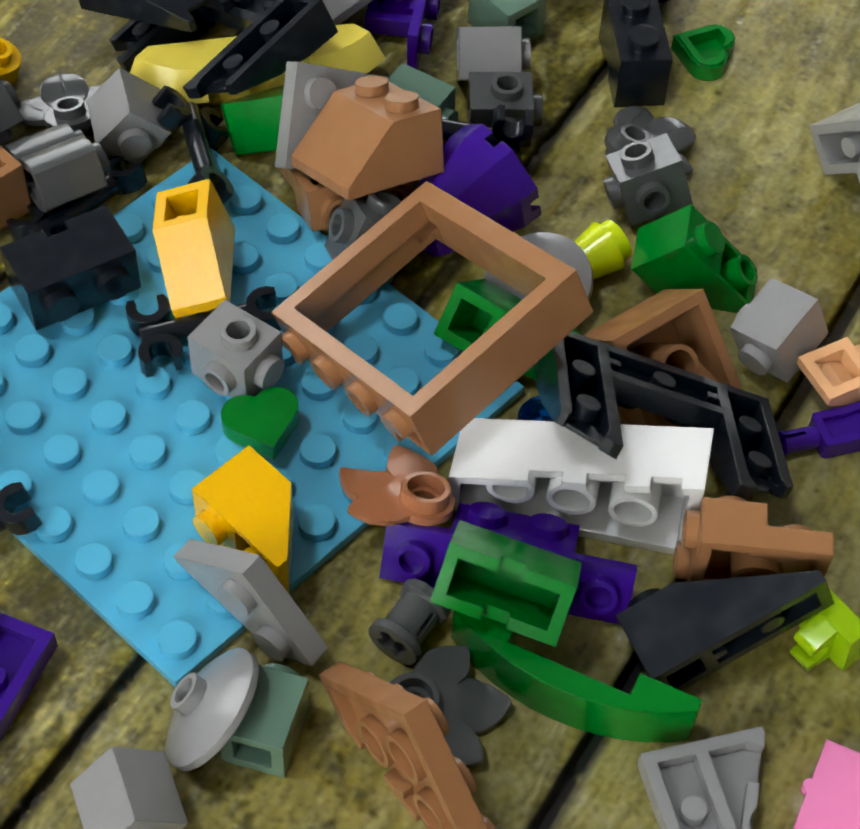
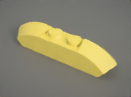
(179, 62)

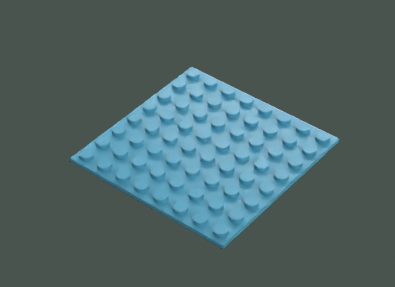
(120, 450)

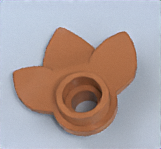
(403, 493)

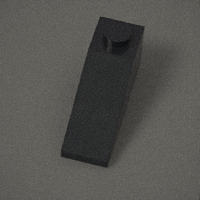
(710, 623)

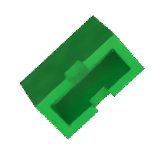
(507, 582)

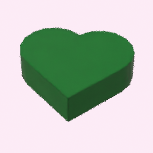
(705, 50)
(261, 420)

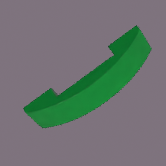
(646, 715)

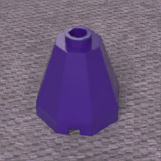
(486, 180)

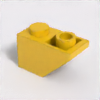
(194, 247)
(248, 510)

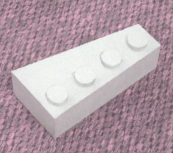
(553, 471)

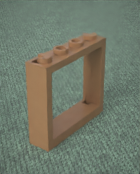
(483, 371)

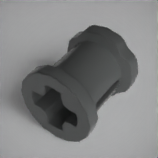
(408, 623)

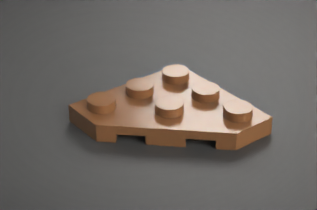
(410, 739)

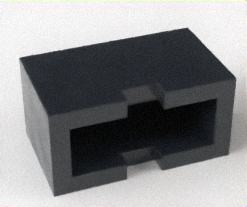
(635, 52)
(72, 268)

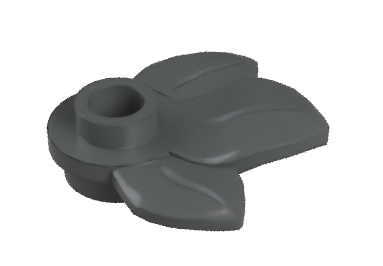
(60, 101)
(638, 124)
(466, 703)

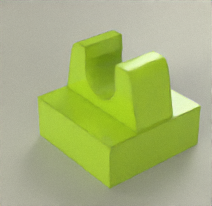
(830, 635)

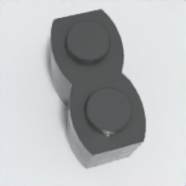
(60, 165)

